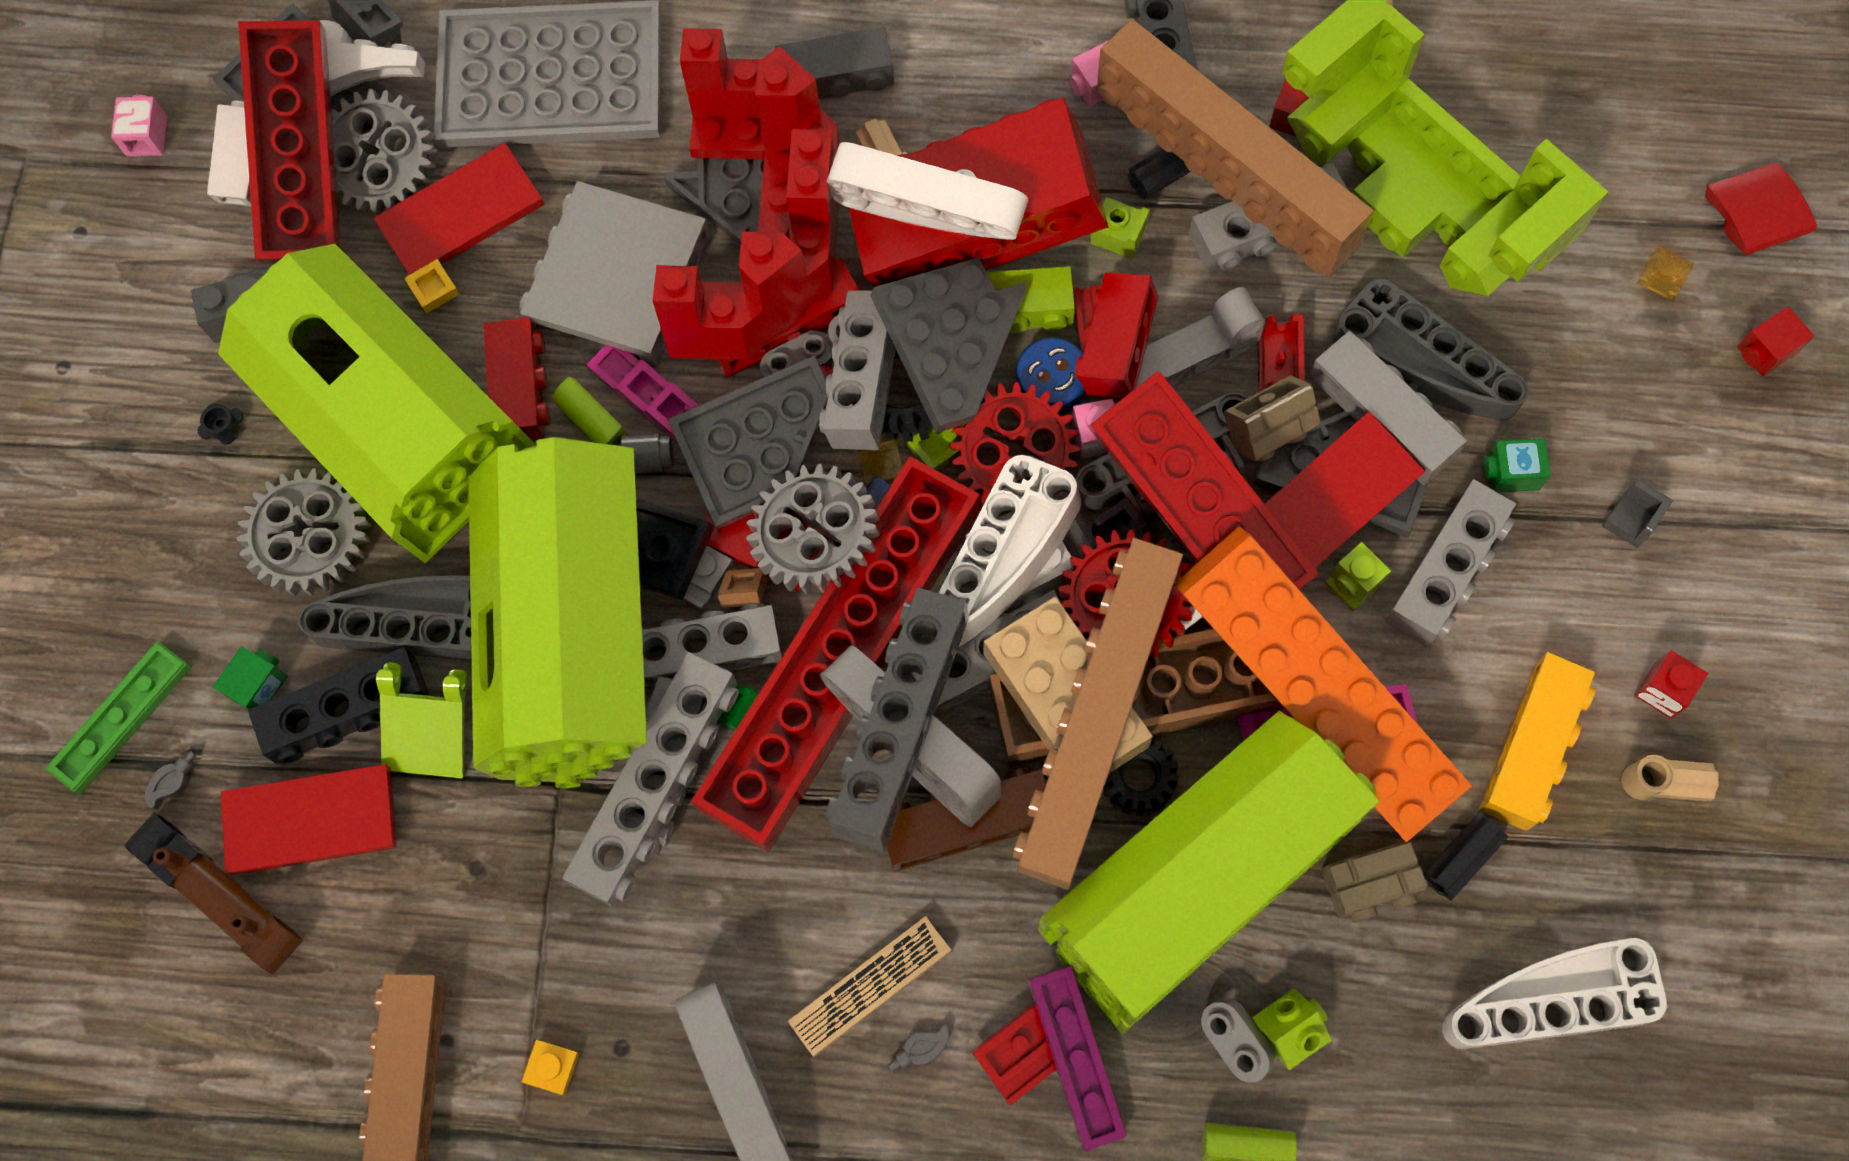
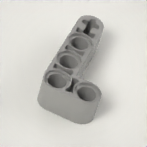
(1206, 343)

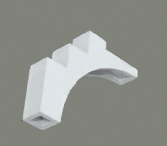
(347, 67)

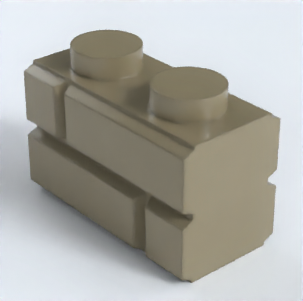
(1272, 418)
(1375, 880)

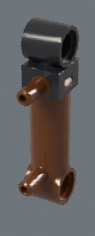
(213, 892)

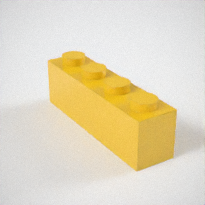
(1538, 741)

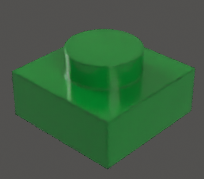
(740, 708)

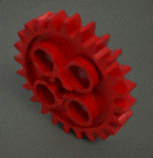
(1032, 415)
(1094, 576)

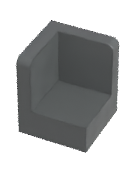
(1637, 513)

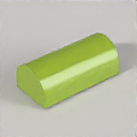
(587, 413)
(1247, 1143)

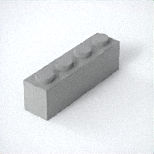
(1364, 383)

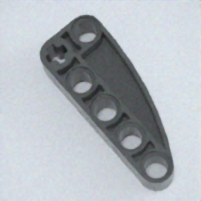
(1413, 353)
(421, 602)

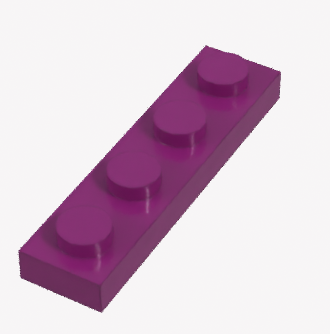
(1077, 1057)

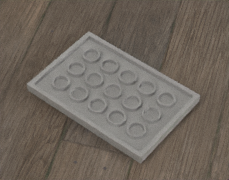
(548, 74)

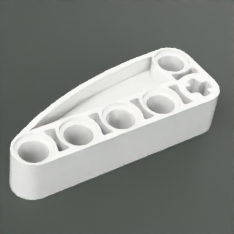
(923, 194)
(1022, 541)
(1569, 985)

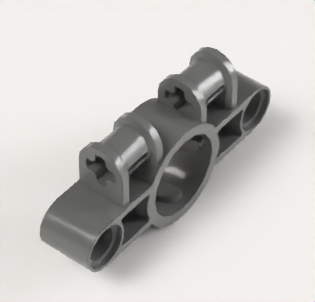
(1117, 485)

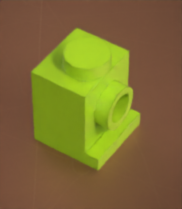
(1124, 230)
(1357, 576)

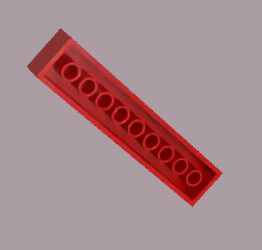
(795, 714)

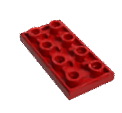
(459, 210)
(1343, 489)
(308, 820)

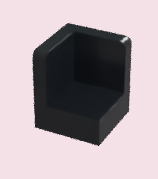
(1120, 518)

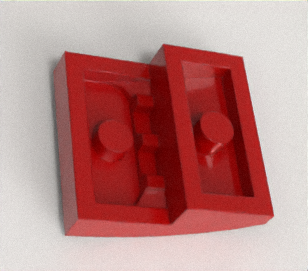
(1761, 208)

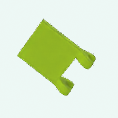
(422, 731)

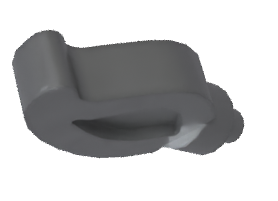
(169, 781)
(921, 1049)

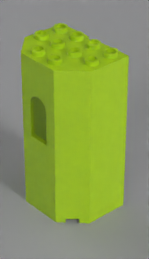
(396, 423)
(555, 612)
(1206, 867)

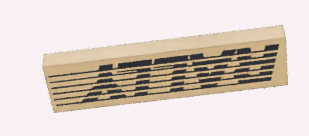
(869, 986)

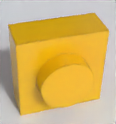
(431, 286)
(550, 1067)

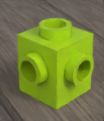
(1293, 1027)

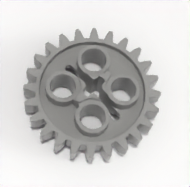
(403, 166)
(789, 557)
(304, 564)

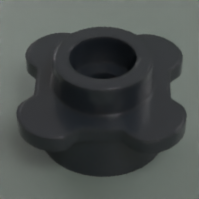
(212, 416)

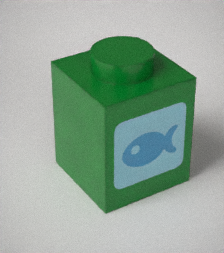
(1517, 465)
(251, 678)

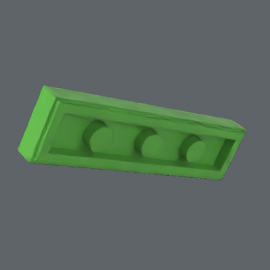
(118, 718)

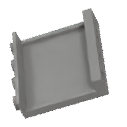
(604, 268)

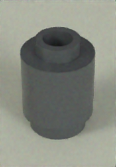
(651, 451)

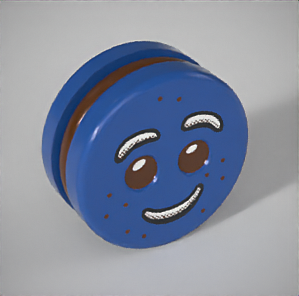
(1052, 368)

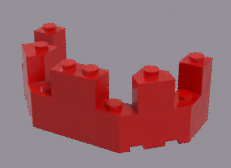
(774, 115)

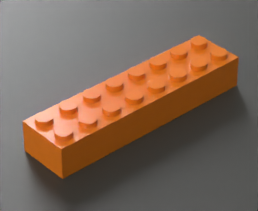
(1321, 680)

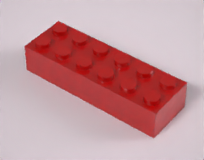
(288, 136)

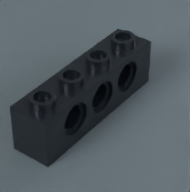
(277, 719)

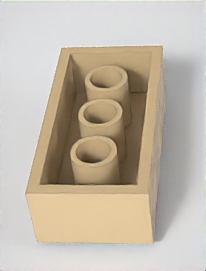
(1038, 667)

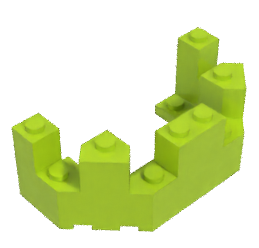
(1423, 161)

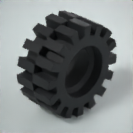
(1153, 797)

